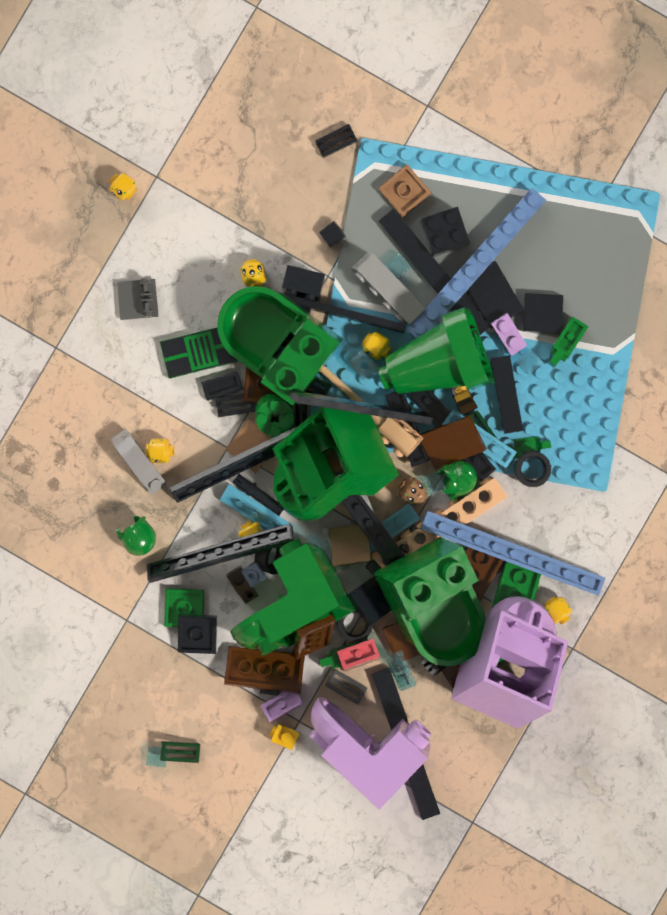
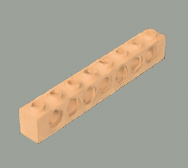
(496, 495)

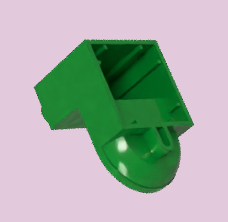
(257, 324)
(303, 475)
(311, 595)
(435, 601)

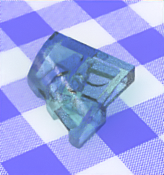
(400, 670)

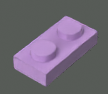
(508, 334)
(281, 705)

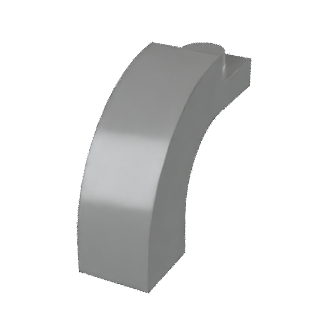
(138, 461)

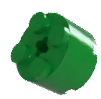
(274, 425)

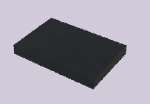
(494, 295)

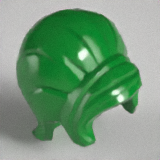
(459, 478)
(138, 537)

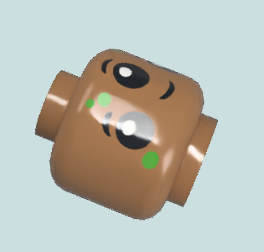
(412, 491)

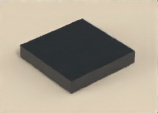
(543, 313)
(369, 601)
(197, 634)

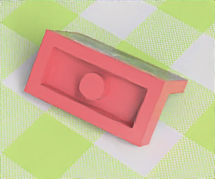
(358, 655)

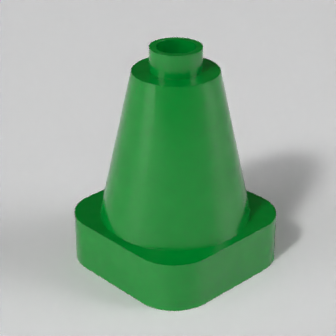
(440, 358)

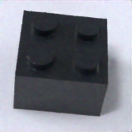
(445, 231)
(303, 283)

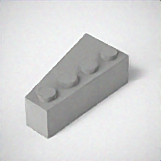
(388, 288)

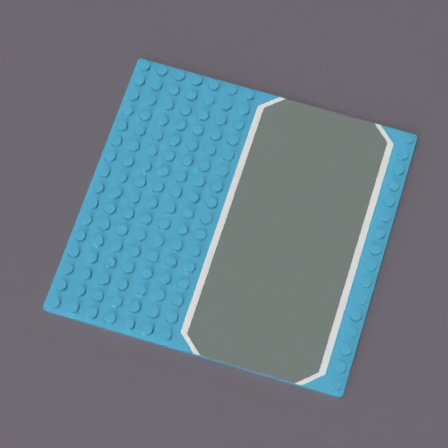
(580, 244)

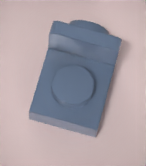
(253, 574)

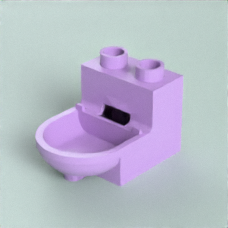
(527, 637)
(369, 765)

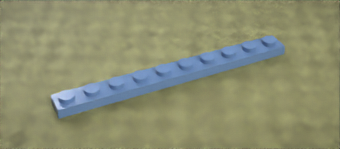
(477, 263)
(512, 553)

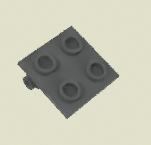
(137, 299)

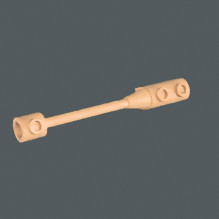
(391, 430)

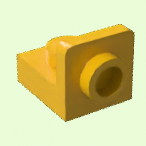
(284, 736)

